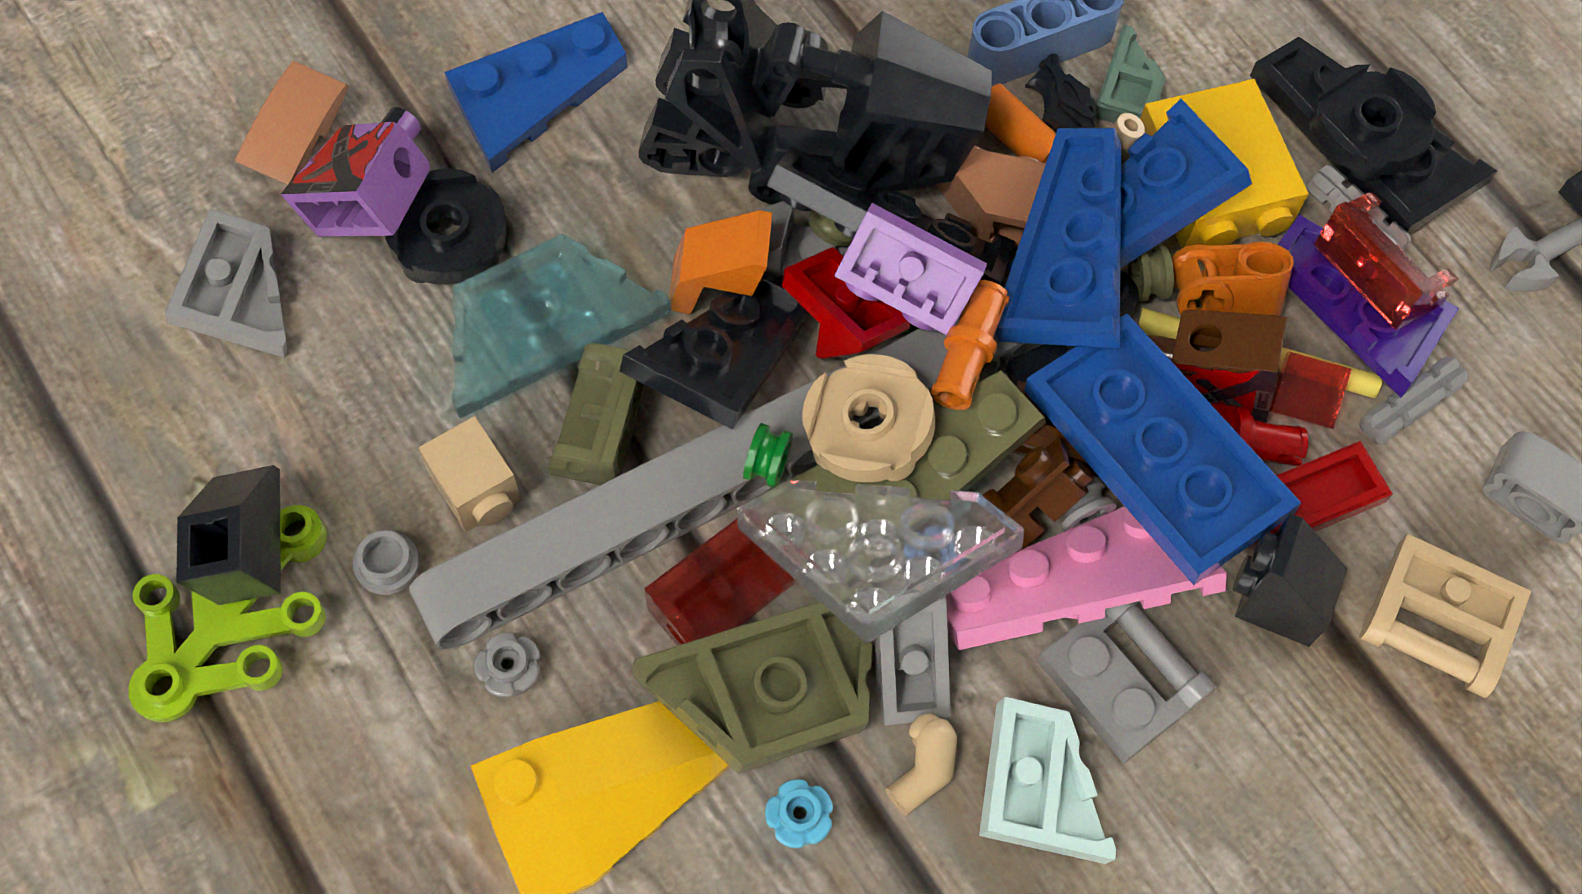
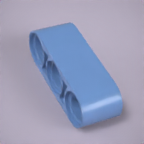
(1024, 32)

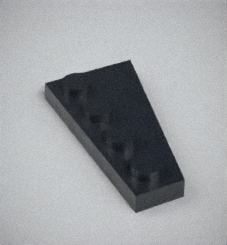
(1438, 181)
(842, 196)

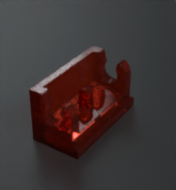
(1378, 265)
(715, 587)

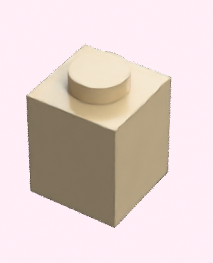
(471, 475)

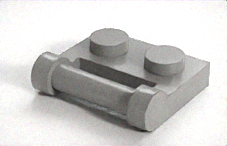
(1112, 690)

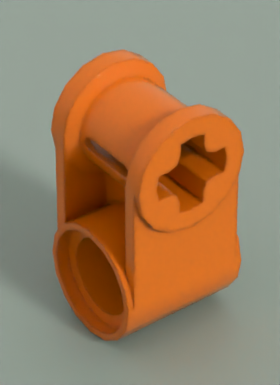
(1235, 277)

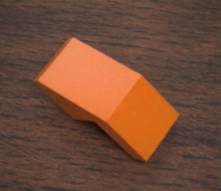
(720, 256)

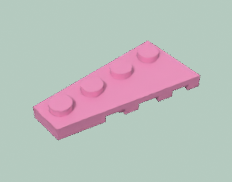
(1069, 577)

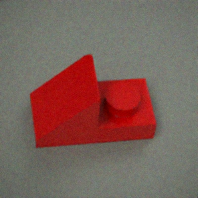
(845, 319)

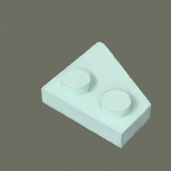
(1039, 786)

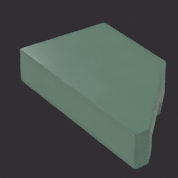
(1129, 81)

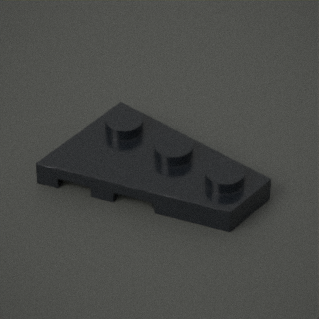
(722, 354)

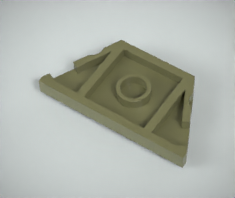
(766, 686)

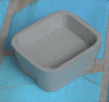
(1538, 485)

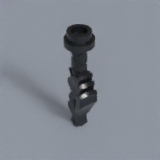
(1064, 97)

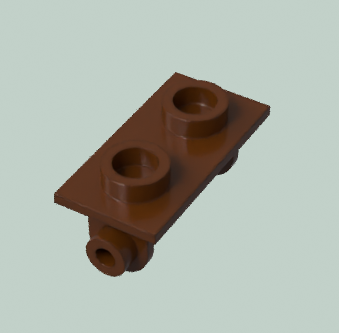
(1043, 481)

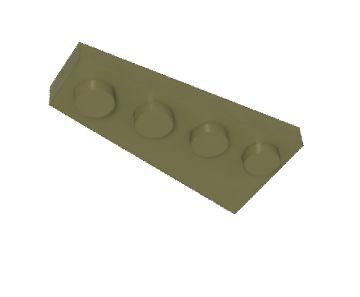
(963, 443)

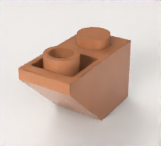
(994, 193)

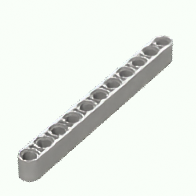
(637, 511)

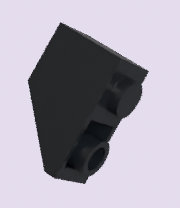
(232, 537)
(1290, 582)

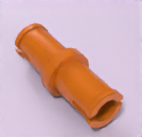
(970, 346)

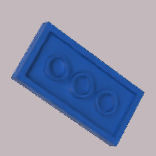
(1162, 450)

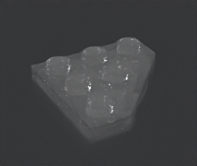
(878, 550)

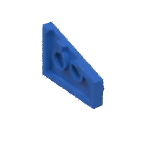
(528, 84)

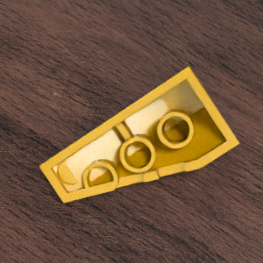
(591, 794)

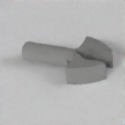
(1539, 253)

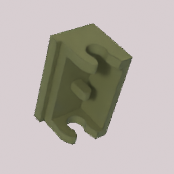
(598, 418)

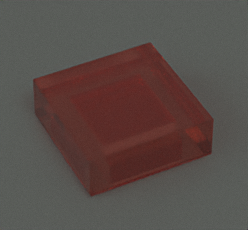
(1310, 390)

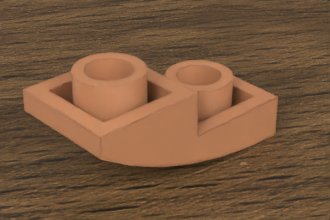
(290, 122)

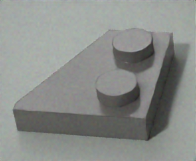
(231, 286)

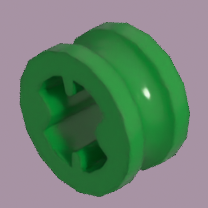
(767, 455)

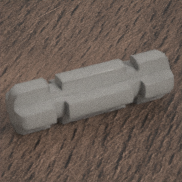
(1329, 186)
(1423, 395)

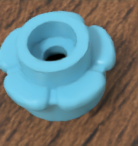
(796, 832)

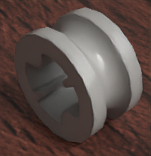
(1089, 506)

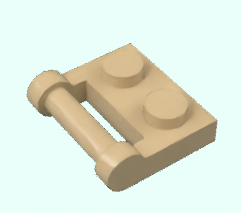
(1452, 596)

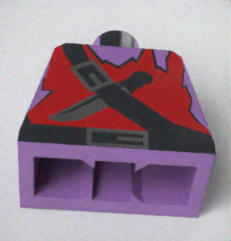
(361, 178)

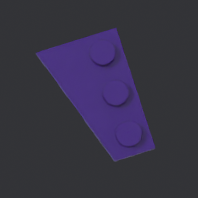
(1389, 352)

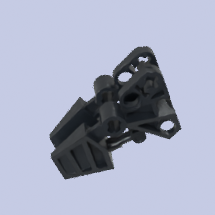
(904, 120)

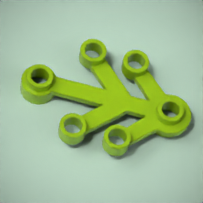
(217, 627)

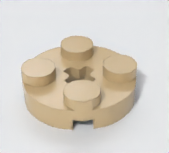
(878, 452)

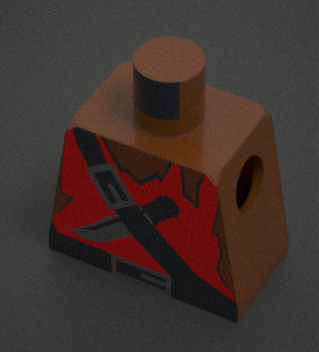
(1228, 356)

